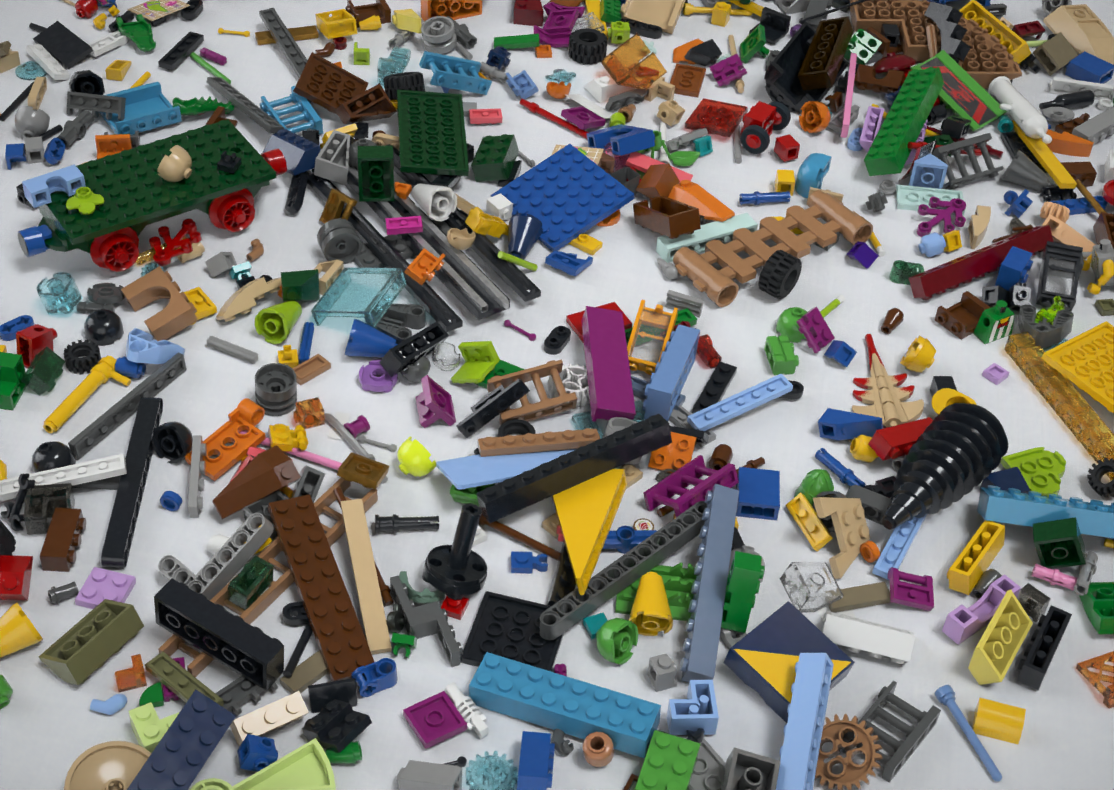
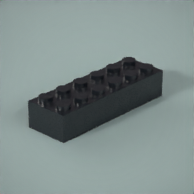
(219, 634)

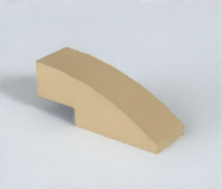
(978, 225)

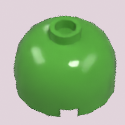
(788, 326)
(616, 640)

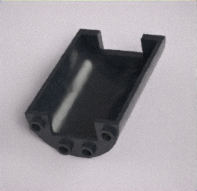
(783, 72)

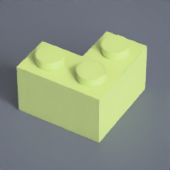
(148, 727)

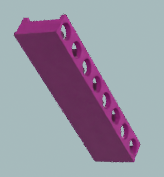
(607, 364)

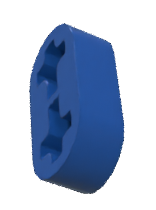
(54, 151)
(9, 329)

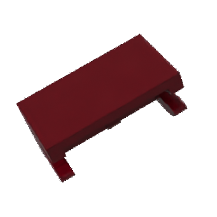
(1029, 29)

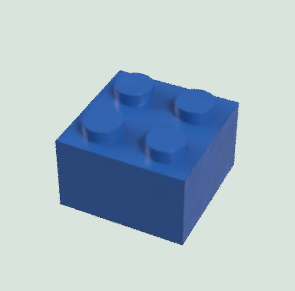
(1014, 268)

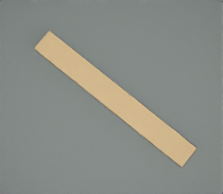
(365, 576)

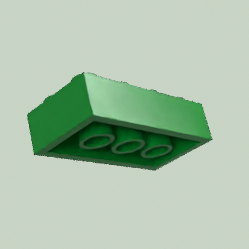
(610, 10)

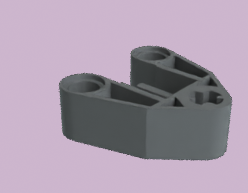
(401, 316)
(1042, 332)

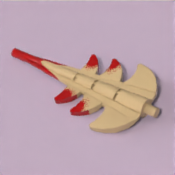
(885, 394)

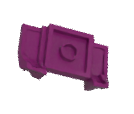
(558, 24)

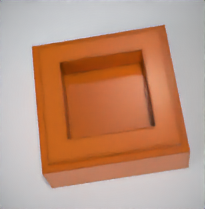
(543, 51)

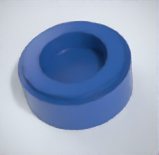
(171, 501)

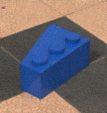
(535, 761)

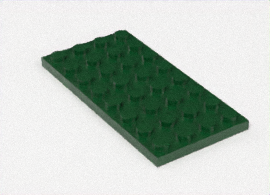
(431, 133)

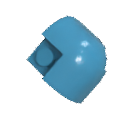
(812, 173)

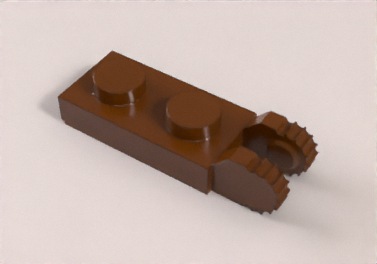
(1069, 125)

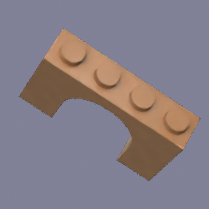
(155, 286)

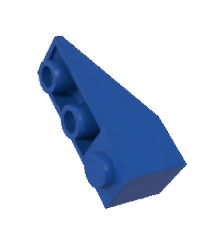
(847, 425)

